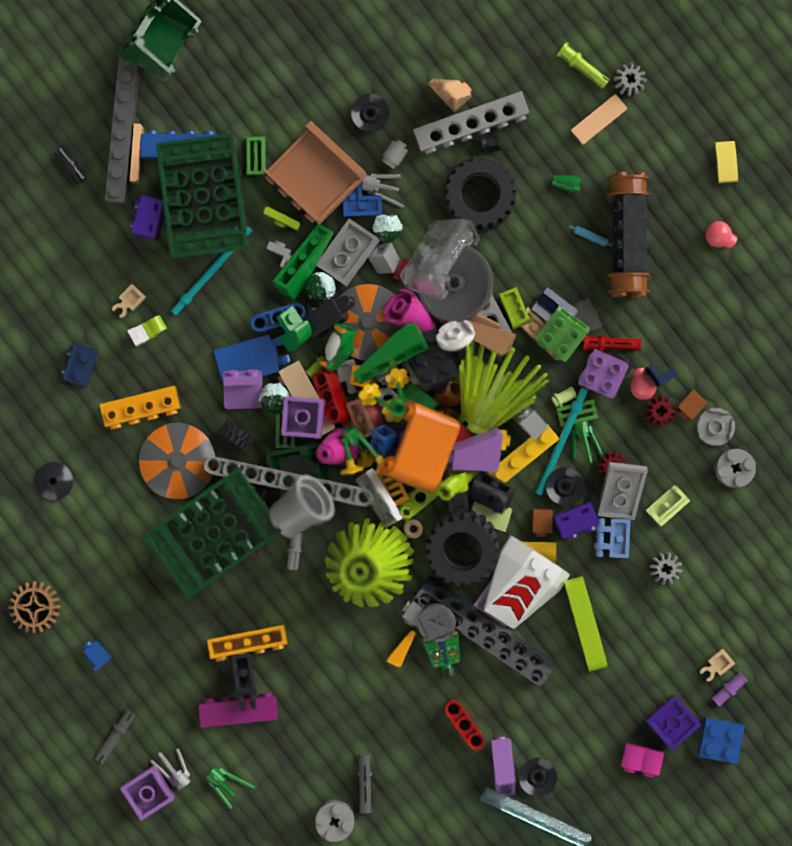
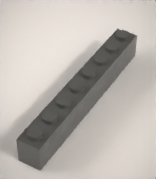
(122, 132)

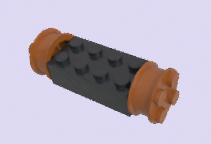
(629, 235)

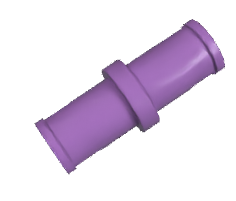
(729, 689)

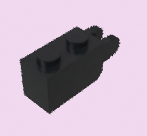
(326, 315)
(244, 679)

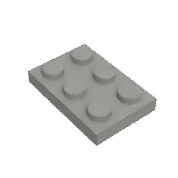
(347, 252)
(621, 491)

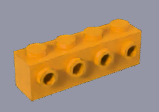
(140, 406)
(247, 641)

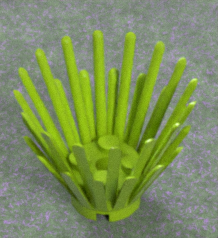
(491, 408)
(374, 558)

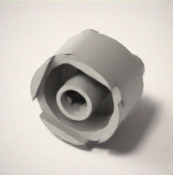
(745, 465)
(329, 830)

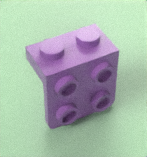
(603, 374)
(242, 389)

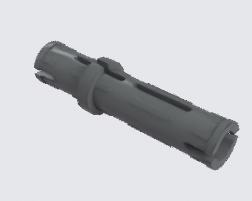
(119, 729)
(364, 760)

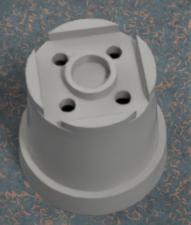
(302, 507)

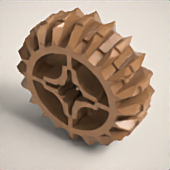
(34, 615)

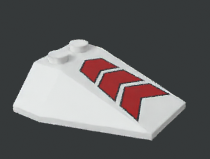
(521, 583)

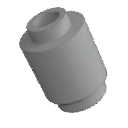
(394, 153)

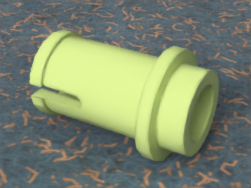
(563, 397)

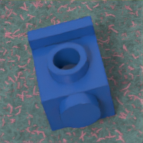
(382, 444)
(96, 654)

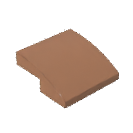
(359, 418)

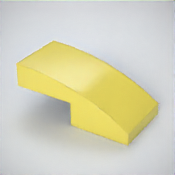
(726, 162)

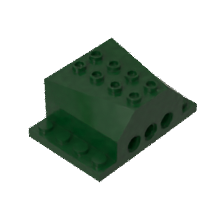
(202, 195)
(212, 533)

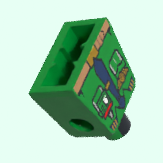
(444, 653)

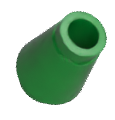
(568, 183)

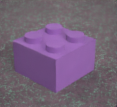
(303, 417)
(147, 792)

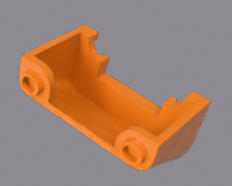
(423, 448)

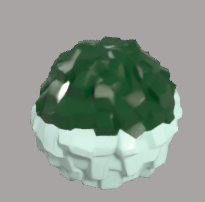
(387, 227)
(320, 286)
(273, 397)

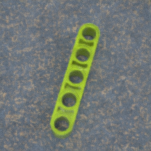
(585, 624)

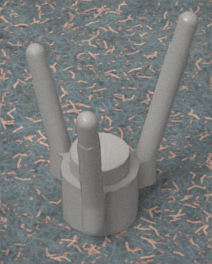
(372, 184)
(179, 778)

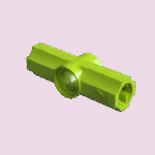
(456, 483)

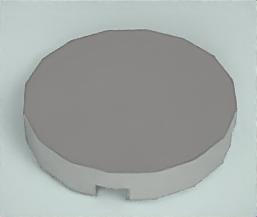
(715, 426)

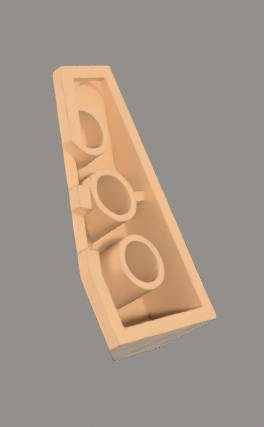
(451, 92)

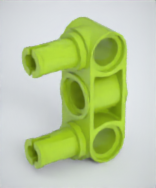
(412, 506)

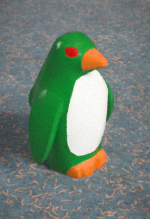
(338, 347)

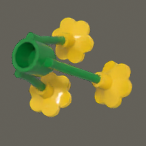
(394, 407)
(353, 437)

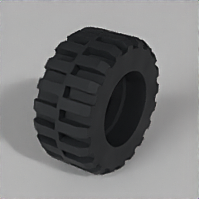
(480, 168)
(457, 571)

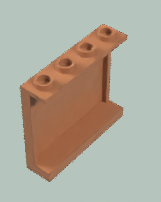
(315, 174)

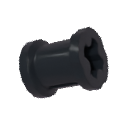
(490, 143)

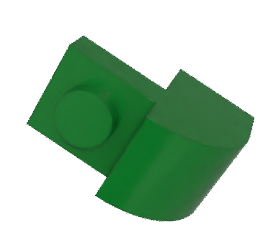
(296, 330)
(415, 394)

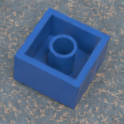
(720, 740)

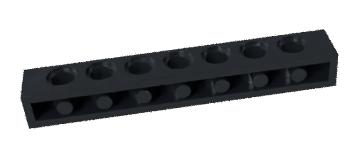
(488, 632)

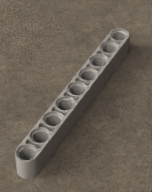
(280, 476)

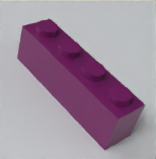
(228, 711)

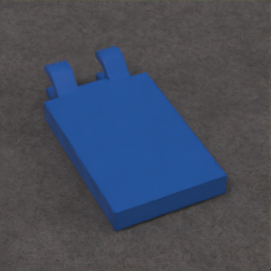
(252, 354)

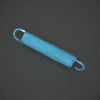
(591, 236)

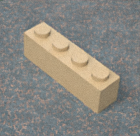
(300, 386)

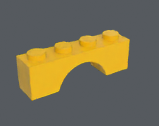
(524, 455)

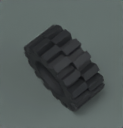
(237, 435)

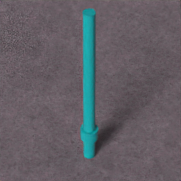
(186, 298)
(575, 408)

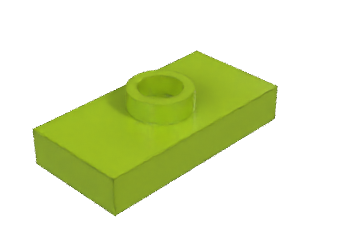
(281, 219)
(514, 308)

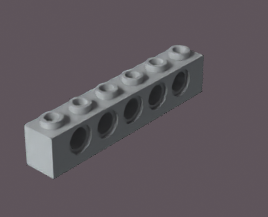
(514, 101)

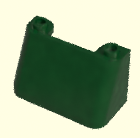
(159, 36)
(301, 461)

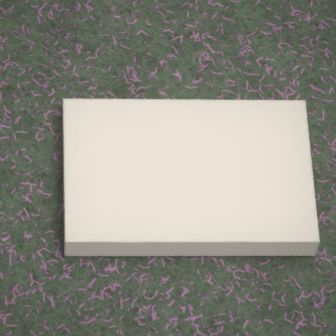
(382, 502)

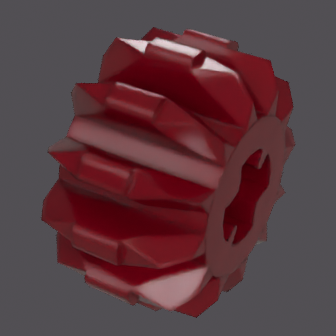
(656, 405)
(610, 459)

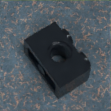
(492, 492)

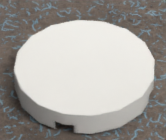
(455, 335)

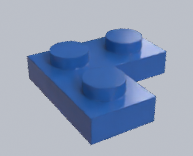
(360, 205)

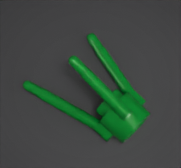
(583, 430)
(216, 779)

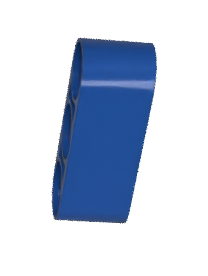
(268, 317)

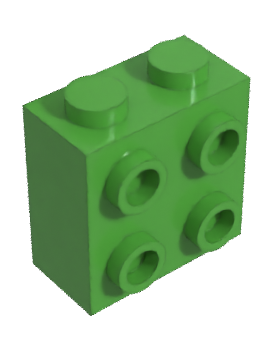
(562, 334)

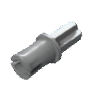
(294, 552)

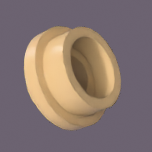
(419, 529)

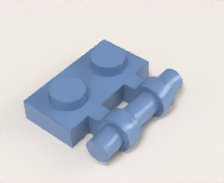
(619, 538)

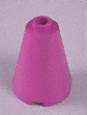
(407, 309)
(333, 451)

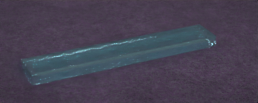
(535, 817)

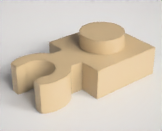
(131, 299)
(719, 663)

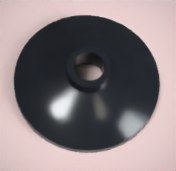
(367, 103)
(63, 478)
(575, 486)
(544, 784)

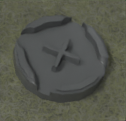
(436, 622)

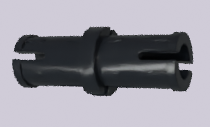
(70, 165)

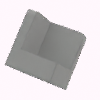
(384, 258)

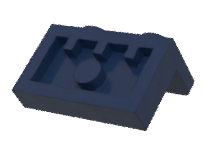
(79, 364)

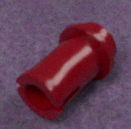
(397, 274)

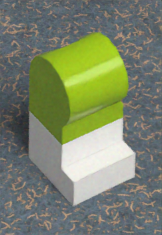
(147, 330)

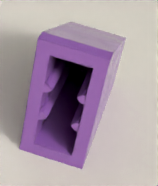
(477, 452)
(503, 766)

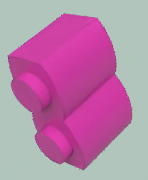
(642, 759)

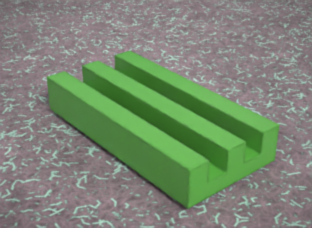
(263, 156)
(592, 409)
(284, 445)

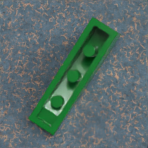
(301, 265)
(399, 348)

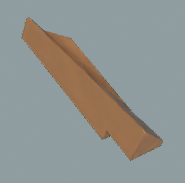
(489, 333)

